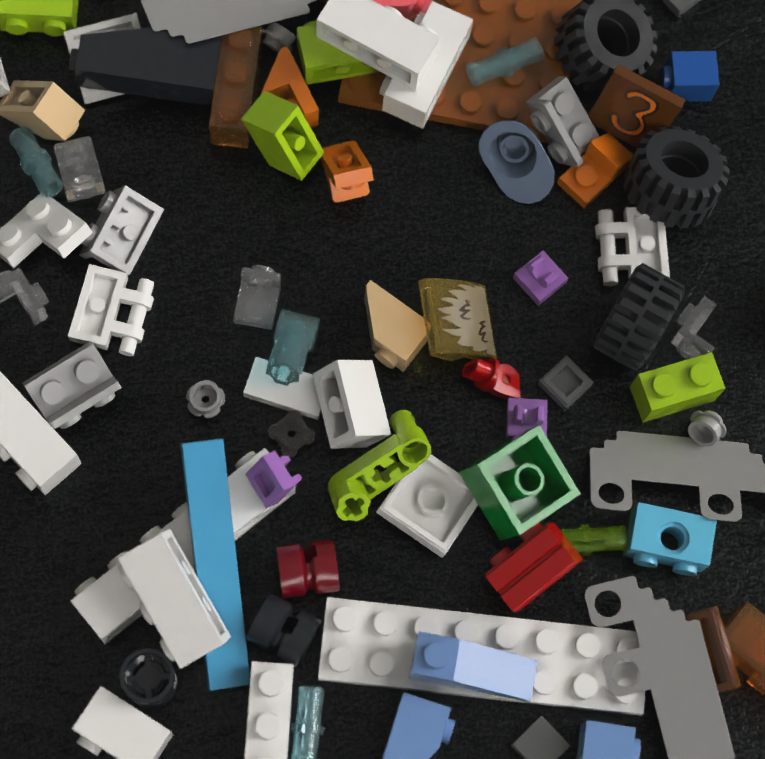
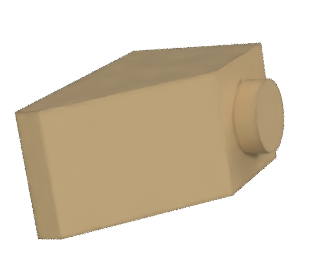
(42, 109)
(394, 328)

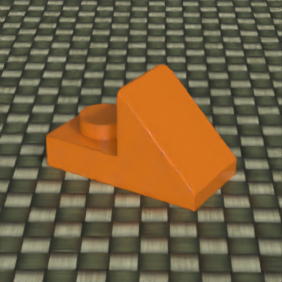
(288, 83)
(602, 164)
(346, 171)

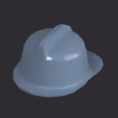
(517, 161)

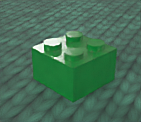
(519, 483)

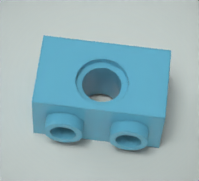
(692, 532)

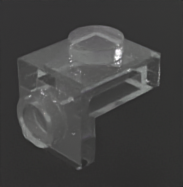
(79, 169)
(29, 295)
(257, 297)
(692, 318)

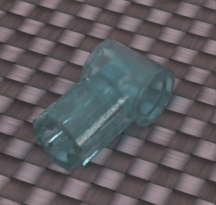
(292, 342)

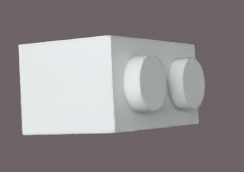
(351, 404)
(120, 729)

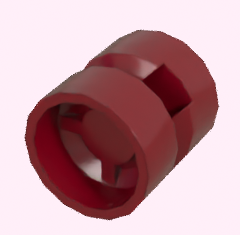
(307, 568)

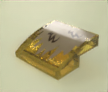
(457, 319)

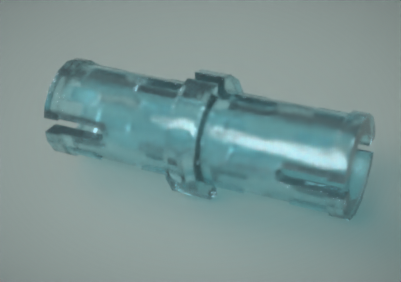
(505, 62)
(36, 162)
(308, 722)

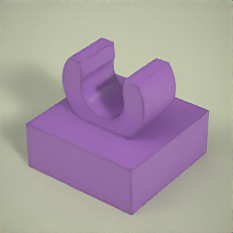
(540, 278)
(525, 414)
(271, 478)

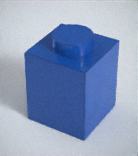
(691, 75)

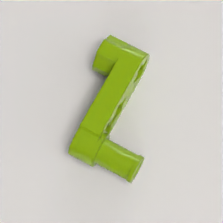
(359, 482)

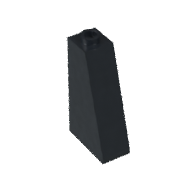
(147, 64)

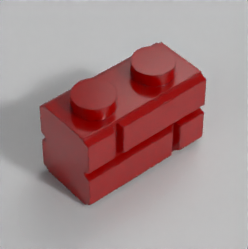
(532, 566)

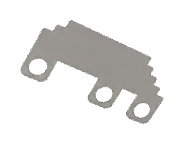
(213, 18)
(716, 469)
(672, 665)

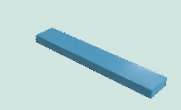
(216, 556)

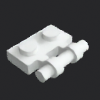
(644, 244)
(99, 308)

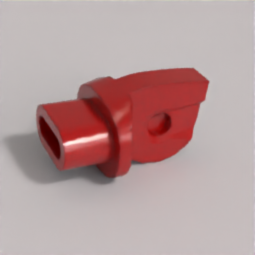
(493, 377)

